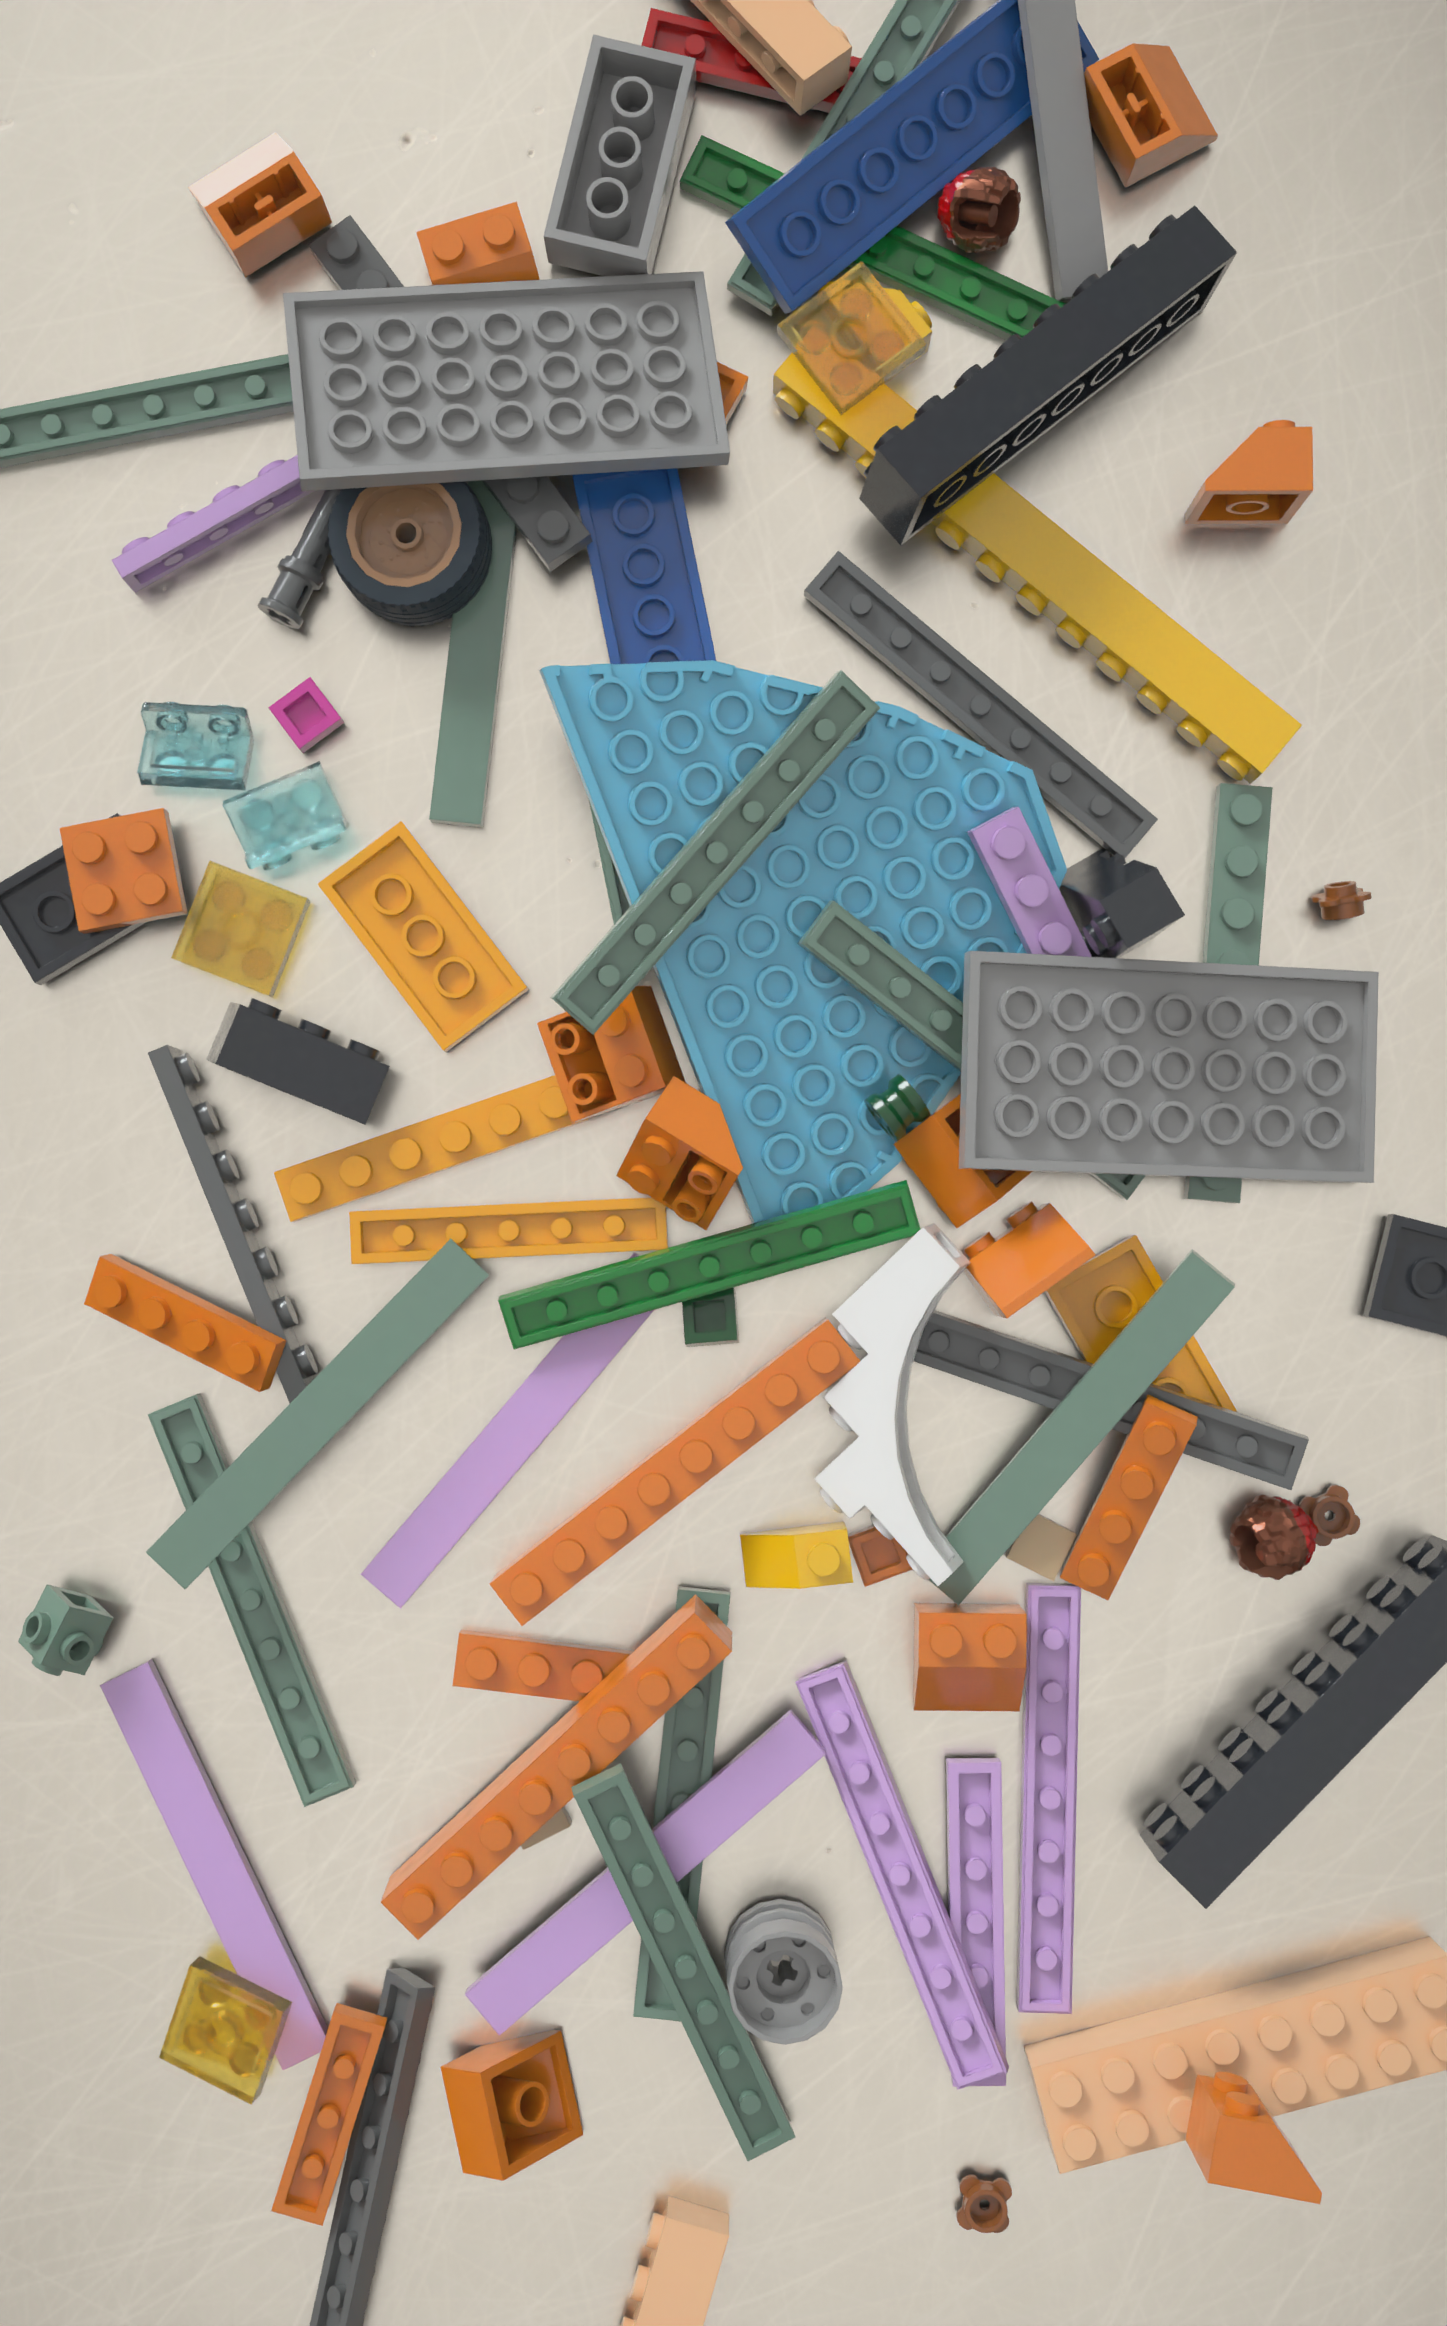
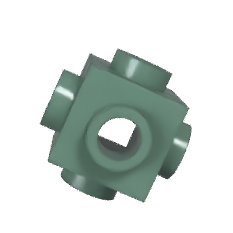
(64, 1631)

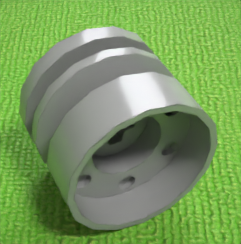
(797, 1996)

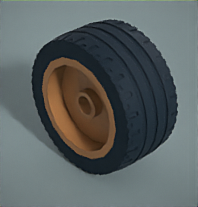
(416, 579)

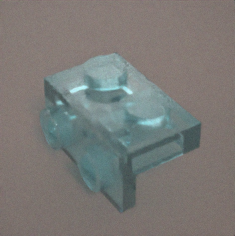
(195, 746)
(286, 817)

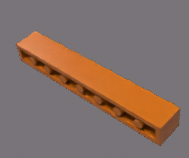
(674, 1471)
(566, 1755)

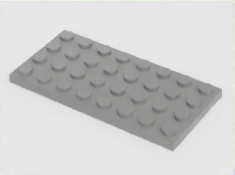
(503, 380)
(1167, 1068)

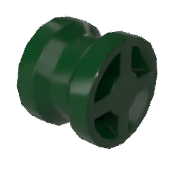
(897, 1107)

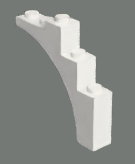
(871, 1400)

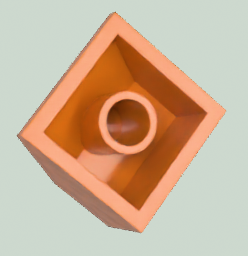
(479, 249)
(1260, 480)
(934, 1157)
(1024, 1258)
(969, 1657)
(511, 2104)
(1242, 2143)

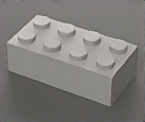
(620, 159)

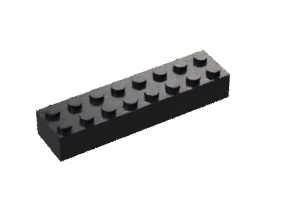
(1044, 374)
(1306, 1729)

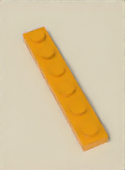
(423, 1149)
(509, 1230)

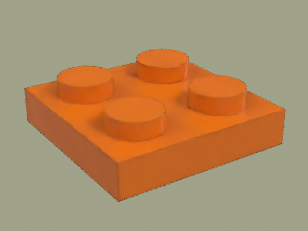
(123, 870)

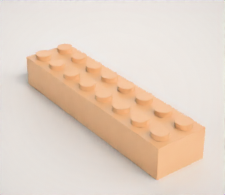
(1289, 2036)

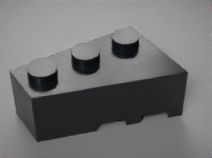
(1118, 903)
(299, 1060)

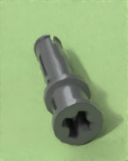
(301, 570)

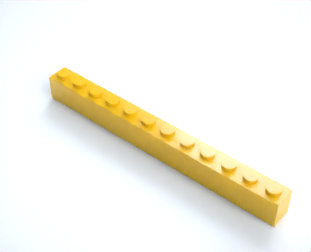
(1072, 590)

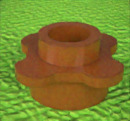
(1341, 900)
(1344, 1517)
(988, 2219)

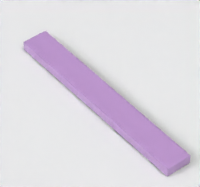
(496, 1456)
(1048, 1799)
(686, 1840)
(213, 1853)
(902, 1876)

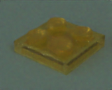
(851, 338)
(241, 929)
(225, 2030)

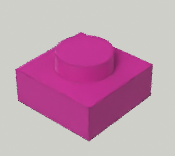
(306, 715)

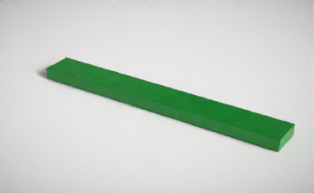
(897, 259)
(709, 1264)

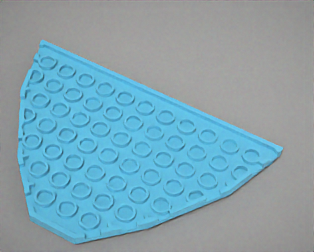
(877, 833)

